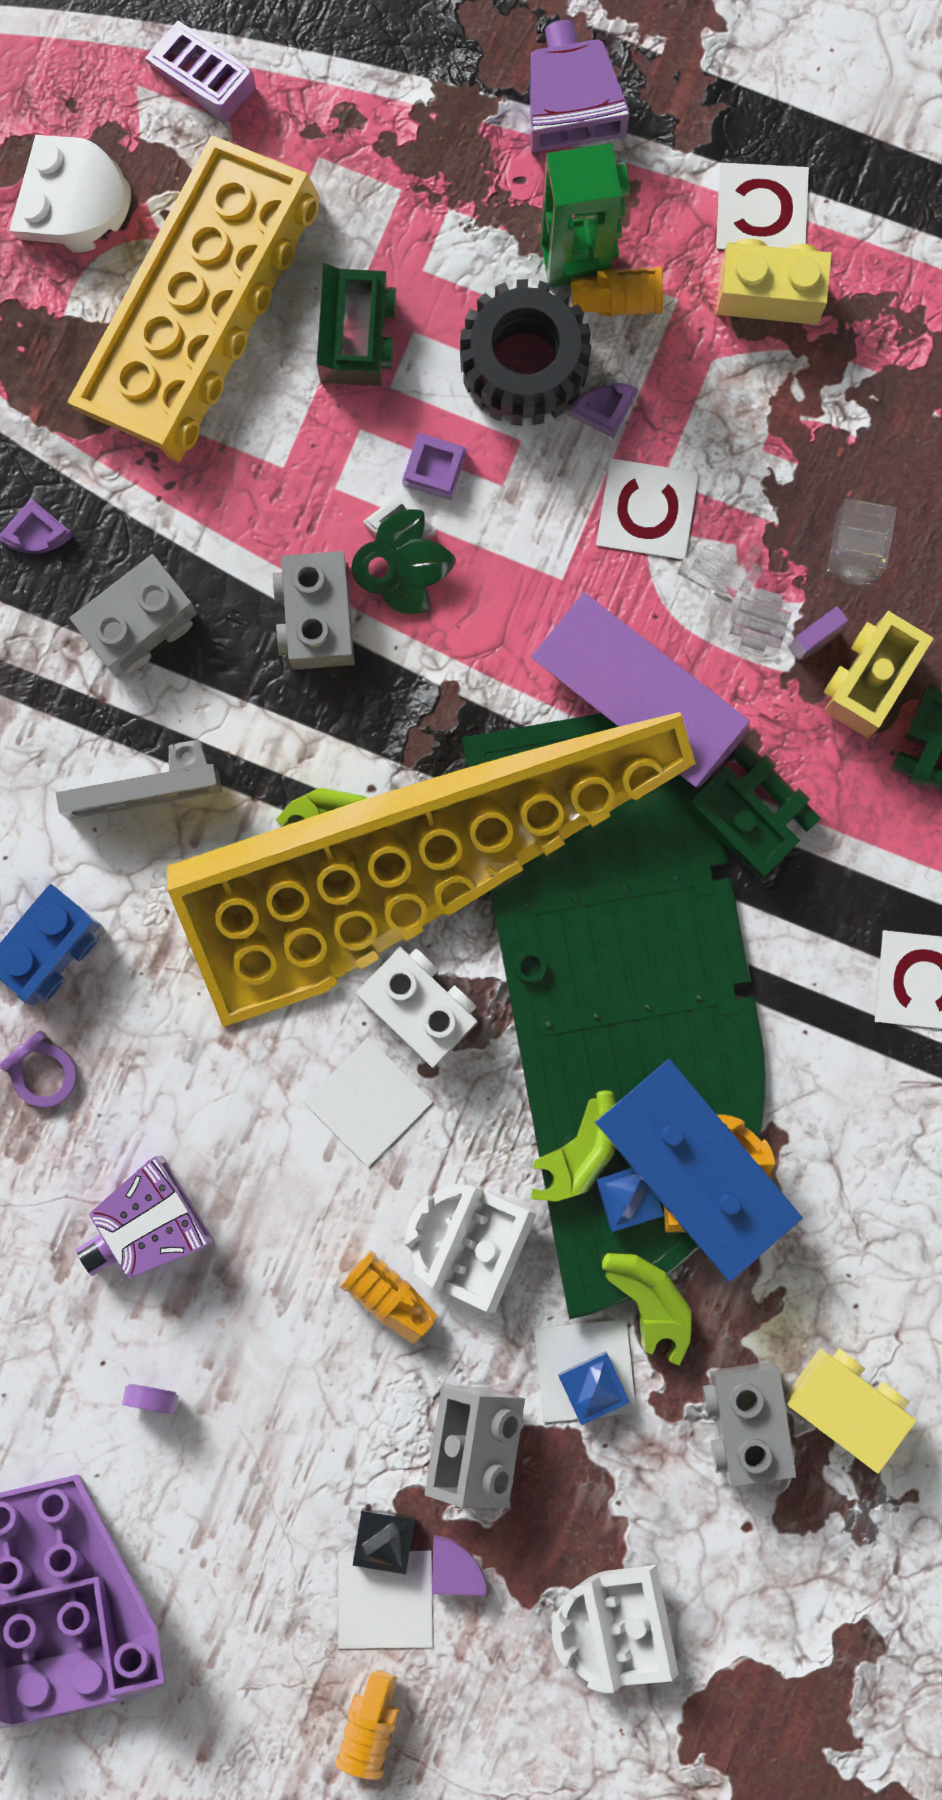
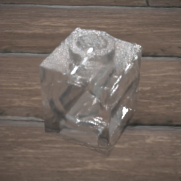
(861, 541)

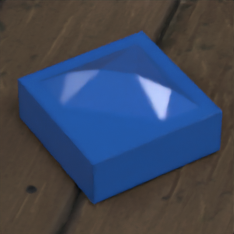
(627, 1199)
(593, 1388)

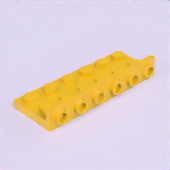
(197, 297)

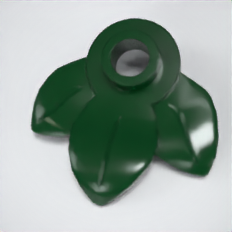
(410, 562)

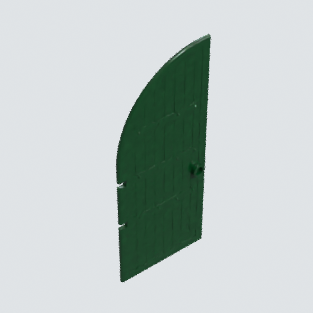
(610, 969)

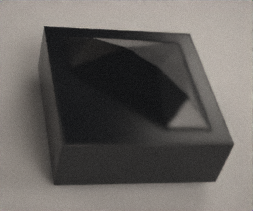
(383, 1541)

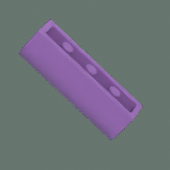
(637, 682)

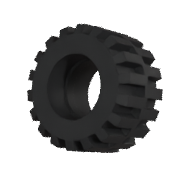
(530, 312)

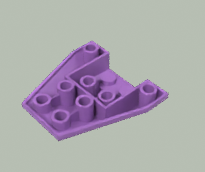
(68, 1609)

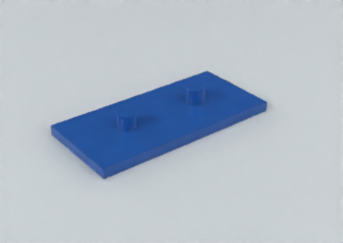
(698, 1170)

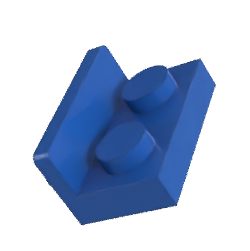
(45, 944)

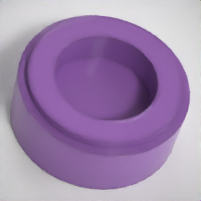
(150, 1398)

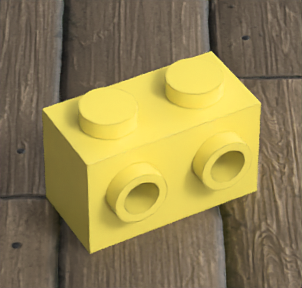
(773, 282)
(878, 674)
(849, 1409)

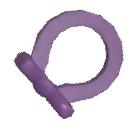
(38, 1044)

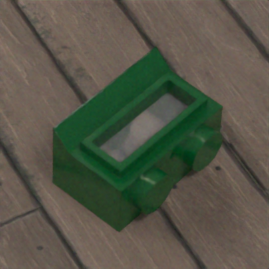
(353, 326)

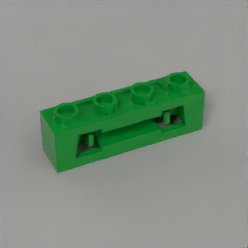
(583, 185)

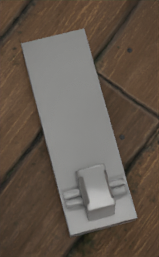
(187, 778)

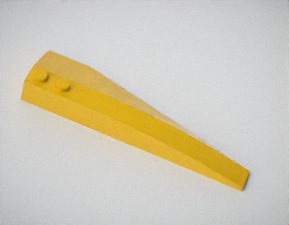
(337, 889)

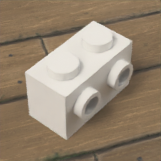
(418, 1006)

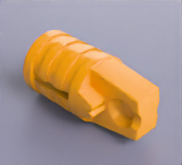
(620, 292)
(389, 1298)
(369, 1728)

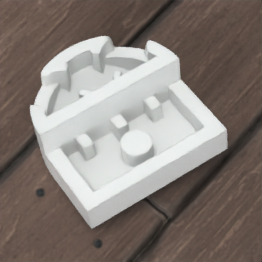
(70, 194)
(467, 1243)
(616, 1630)

